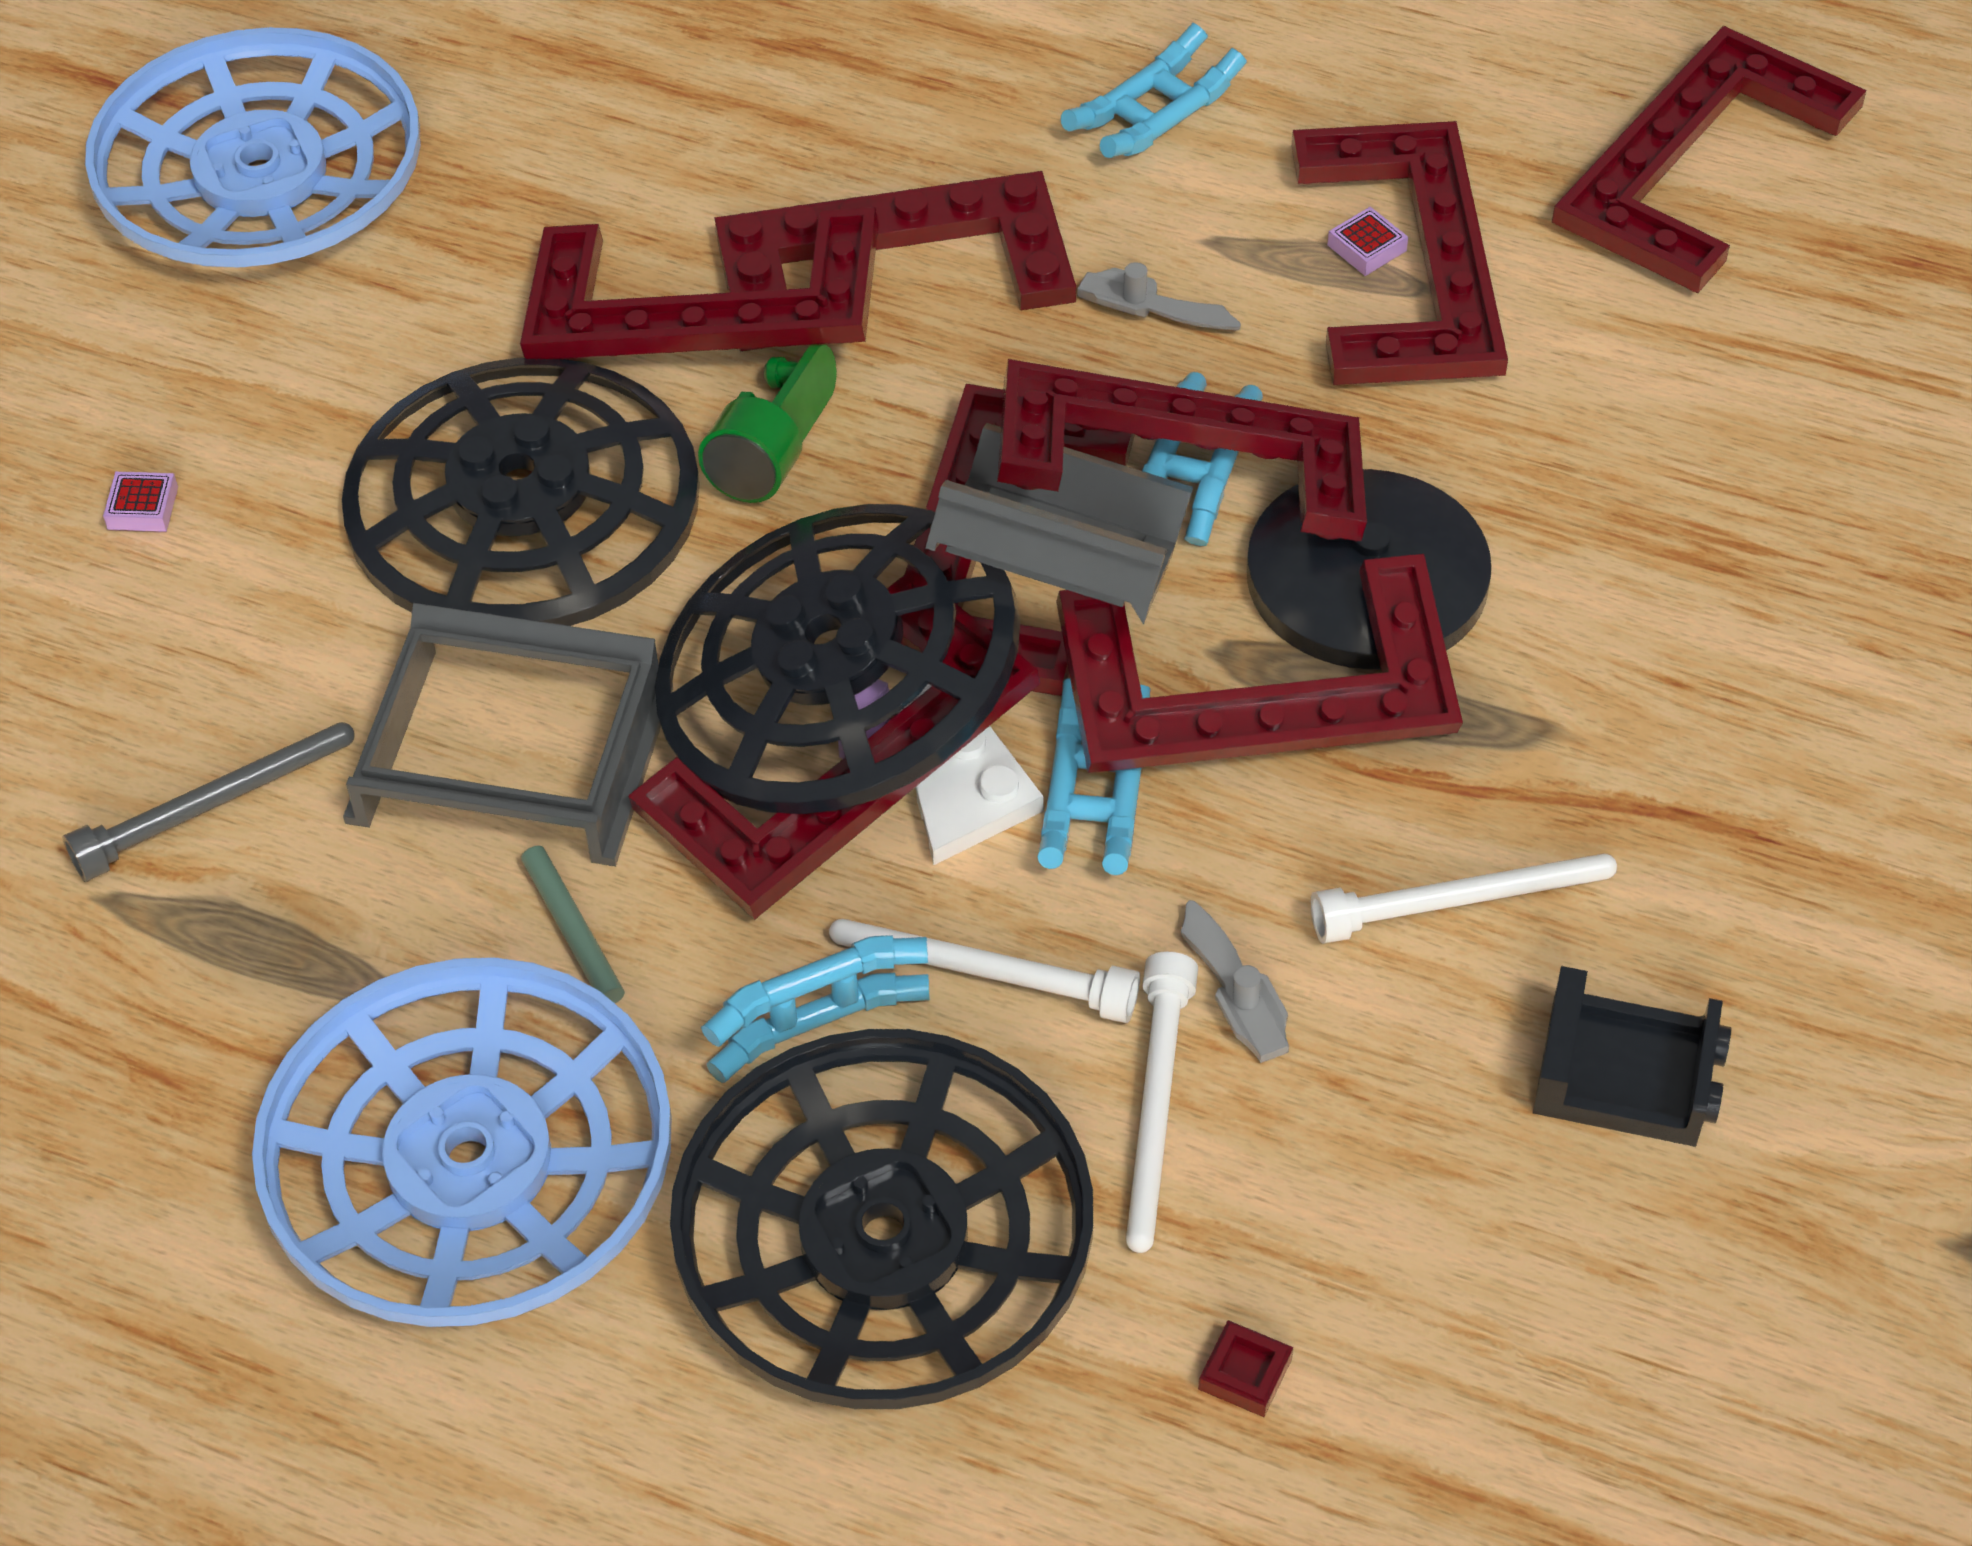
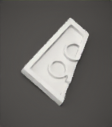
(975, 796)

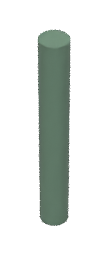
(571, 923)

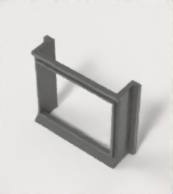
(1097, 536)
(623, 761)

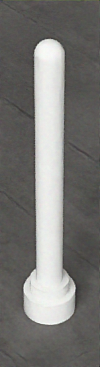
(1341, 913)
(1169, 982)
(1109, 991)

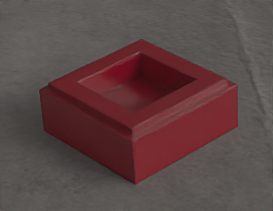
(1245, 1368)

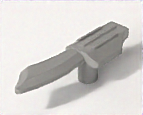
(1137, 294)
(1245, 994)

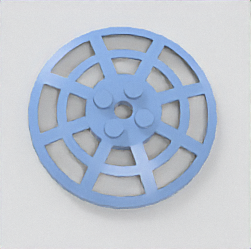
(224, 150)
(456, 1111)

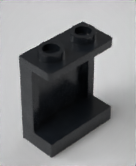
(1630, 1064)

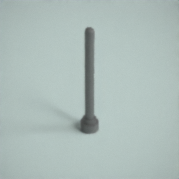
(96, 848)

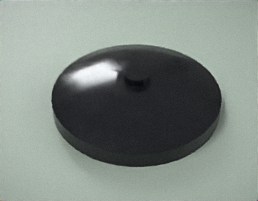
(1313, 585)

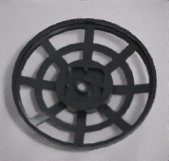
(524, 506)
(834, 671)
(874, 1185)

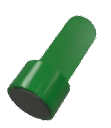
(761, 440)

